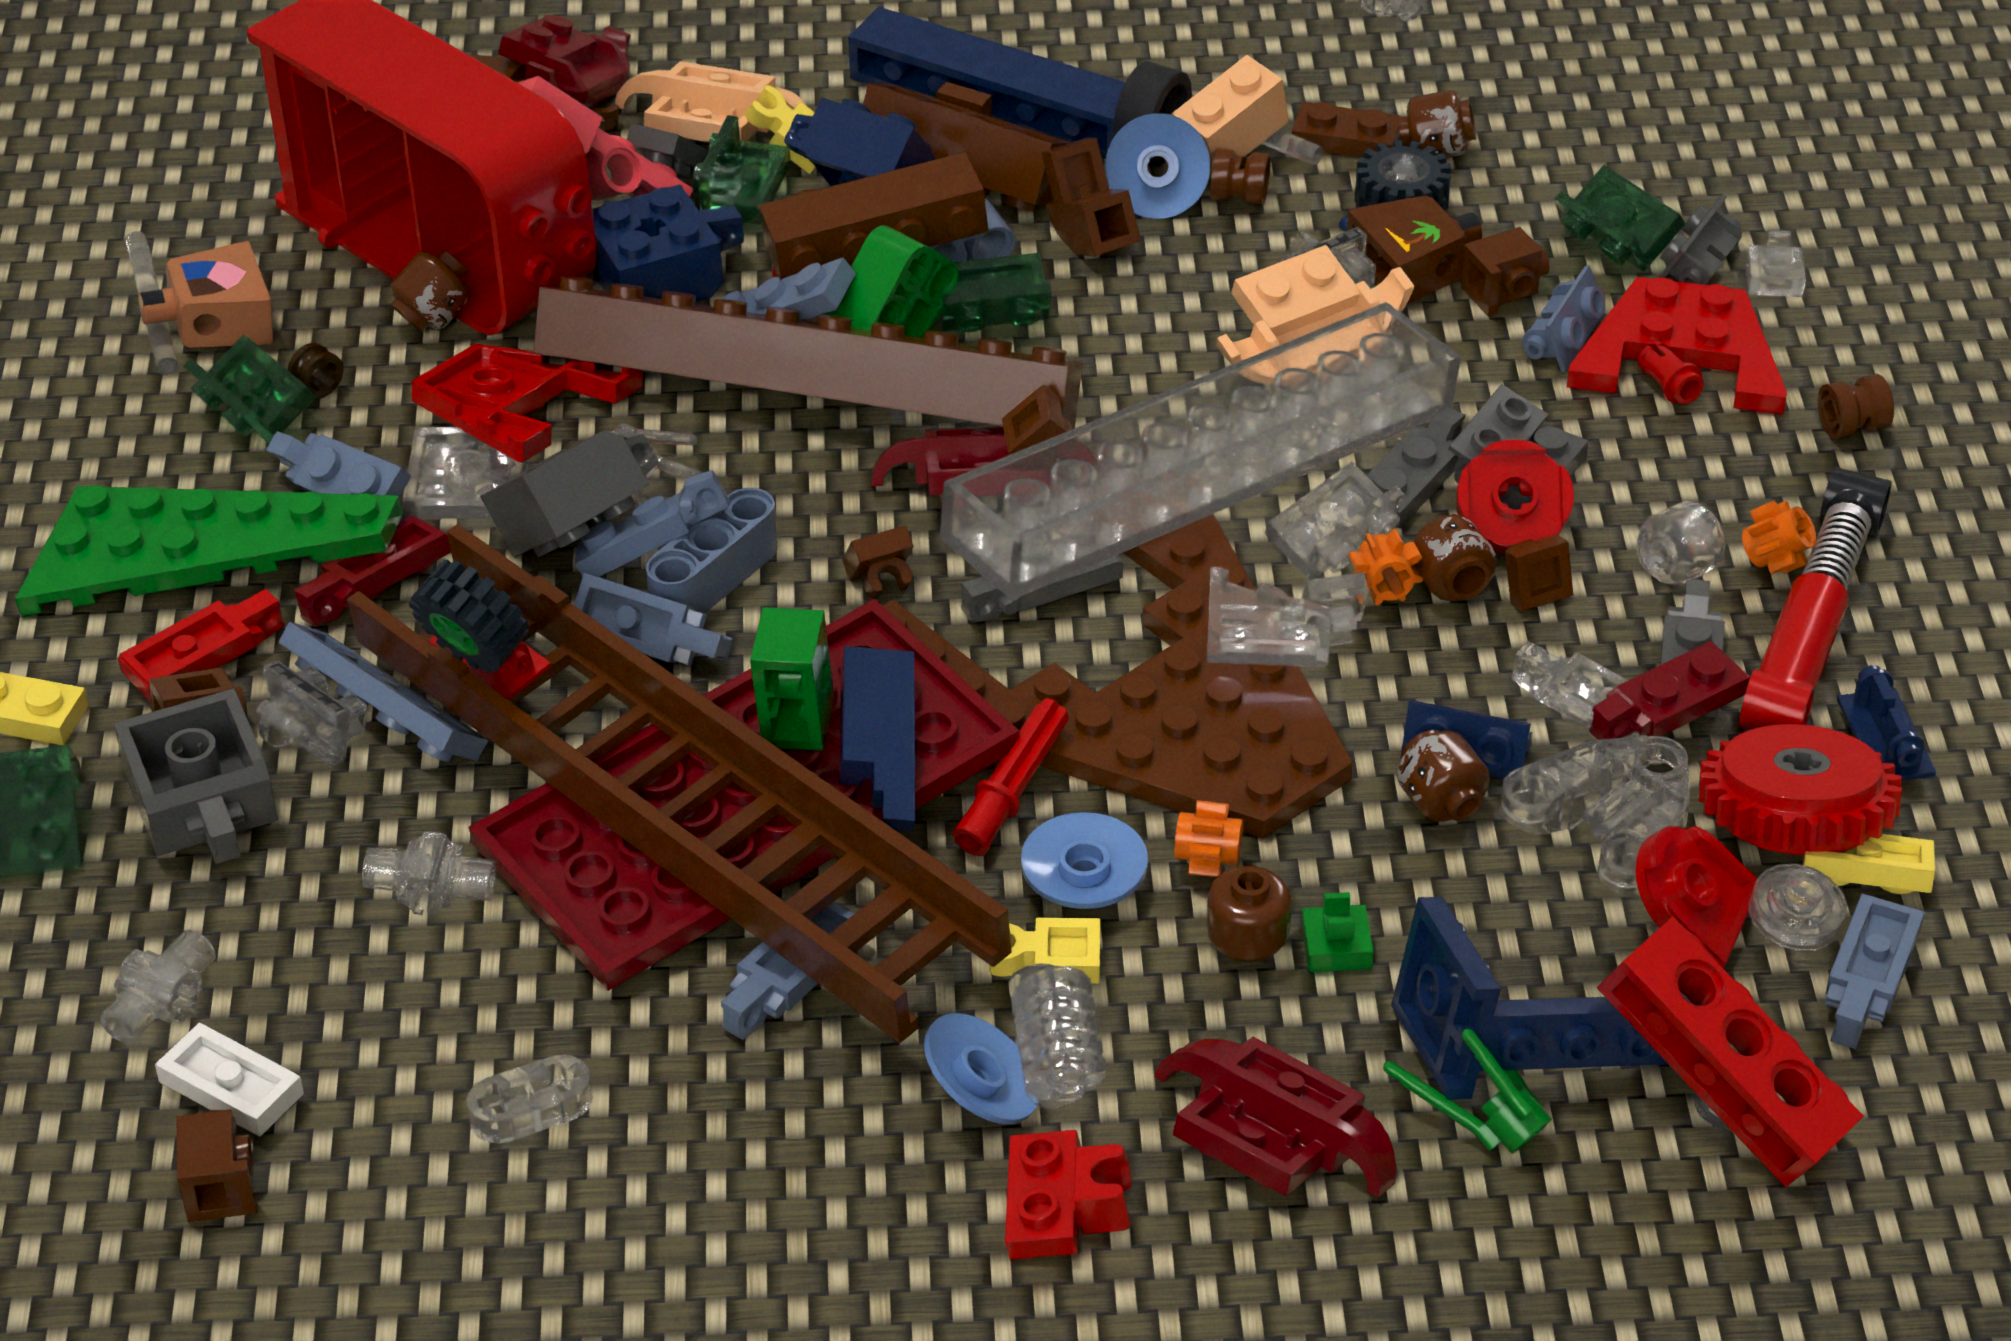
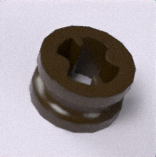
(328, 374)

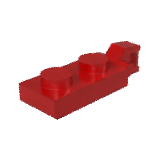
(203, 640)

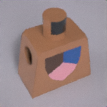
(213, 298)

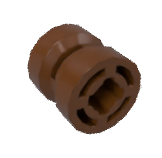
(1240, 176)
(1850, 407)

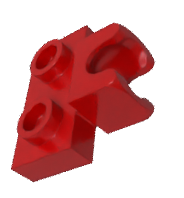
(1061, 1187)

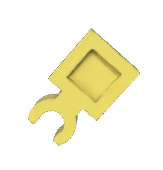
(778, 118)
(1055, 942)

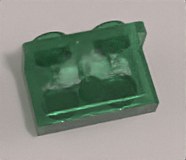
(740, 172)
(1621, 218)
(997, 294)
(253, 389)

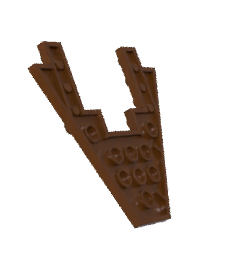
(1177, 722)

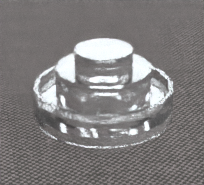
(1797, 907)

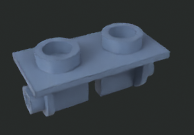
(1566, 320)

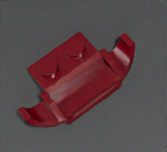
(573, 61)
(943, 454)
(1276, 1116)

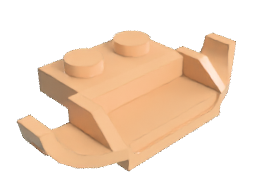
(698, 98)
(1304, 297)

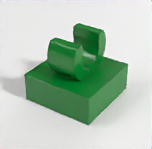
(1336, 935)

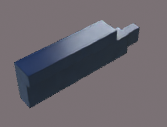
(879, 729)

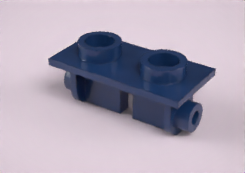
(1883, 723)
(1496, 740)

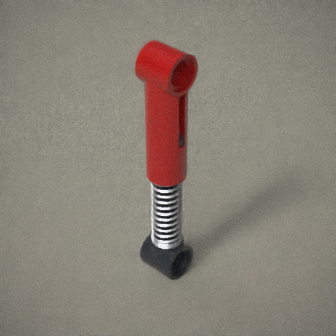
(1816, 603)

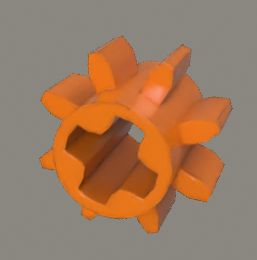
(1779, 537)
(1387, 566)
(1208, 839)

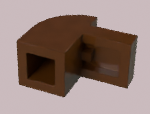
(1083, 207)

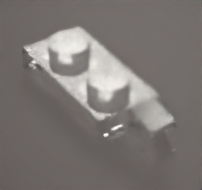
(1565, 683)

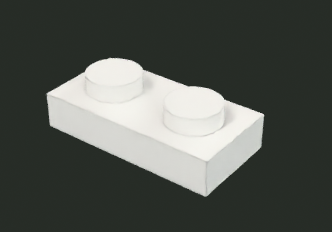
(231, 1077)

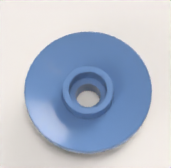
(1163, 137)
(1084, 860)
(978, 1068)

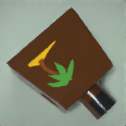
(1418, 239)

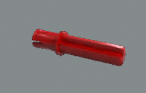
(999, 795)

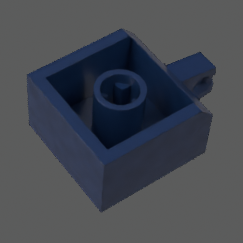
(853, 143)
(664, 243)

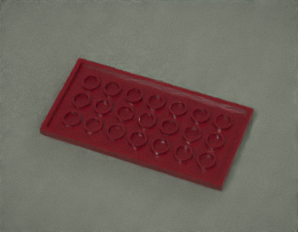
(628, 911)

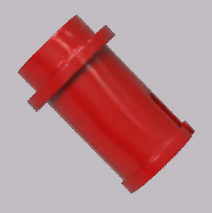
(1679, 380)

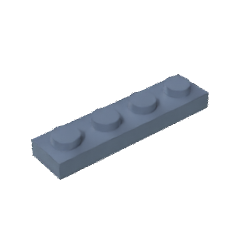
(397, 704)

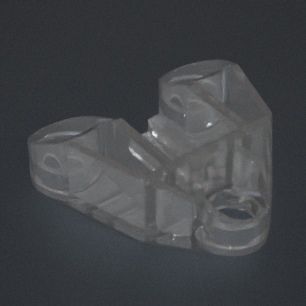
(1610, 791)

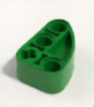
(897, 283)

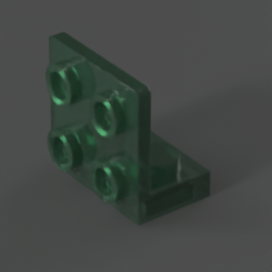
(39, 811)

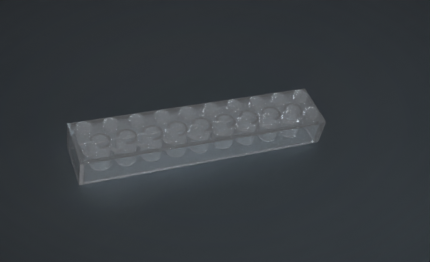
(1196, 449)

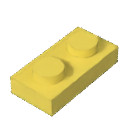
(40, 708)
(1888, 862)

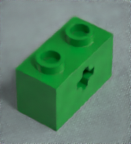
(792, 678)

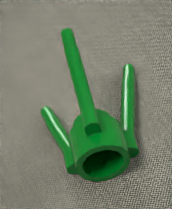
(1512, 1112)

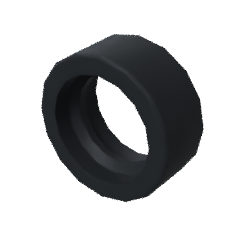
(1151, 90)

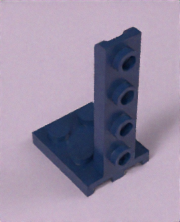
(1451, 988)

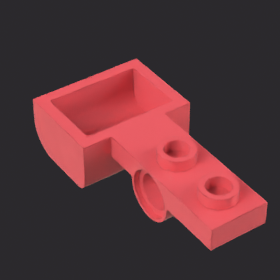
(629, 170)

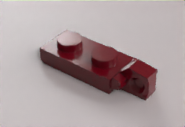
(409, 552)
(1670, 695)

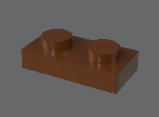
(1345, 129)

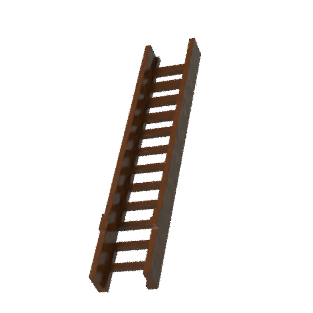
(739, 756)

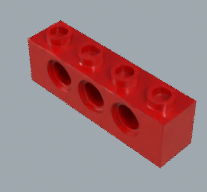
(1733, 1084)

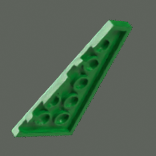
(190, 536)

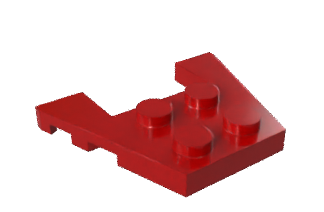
(1698, 324)
(493, 388)

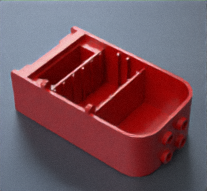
(424, 149)

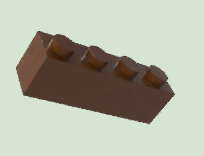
(1001, 153)
(924, 201)

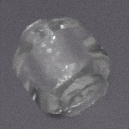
(1680, 543)

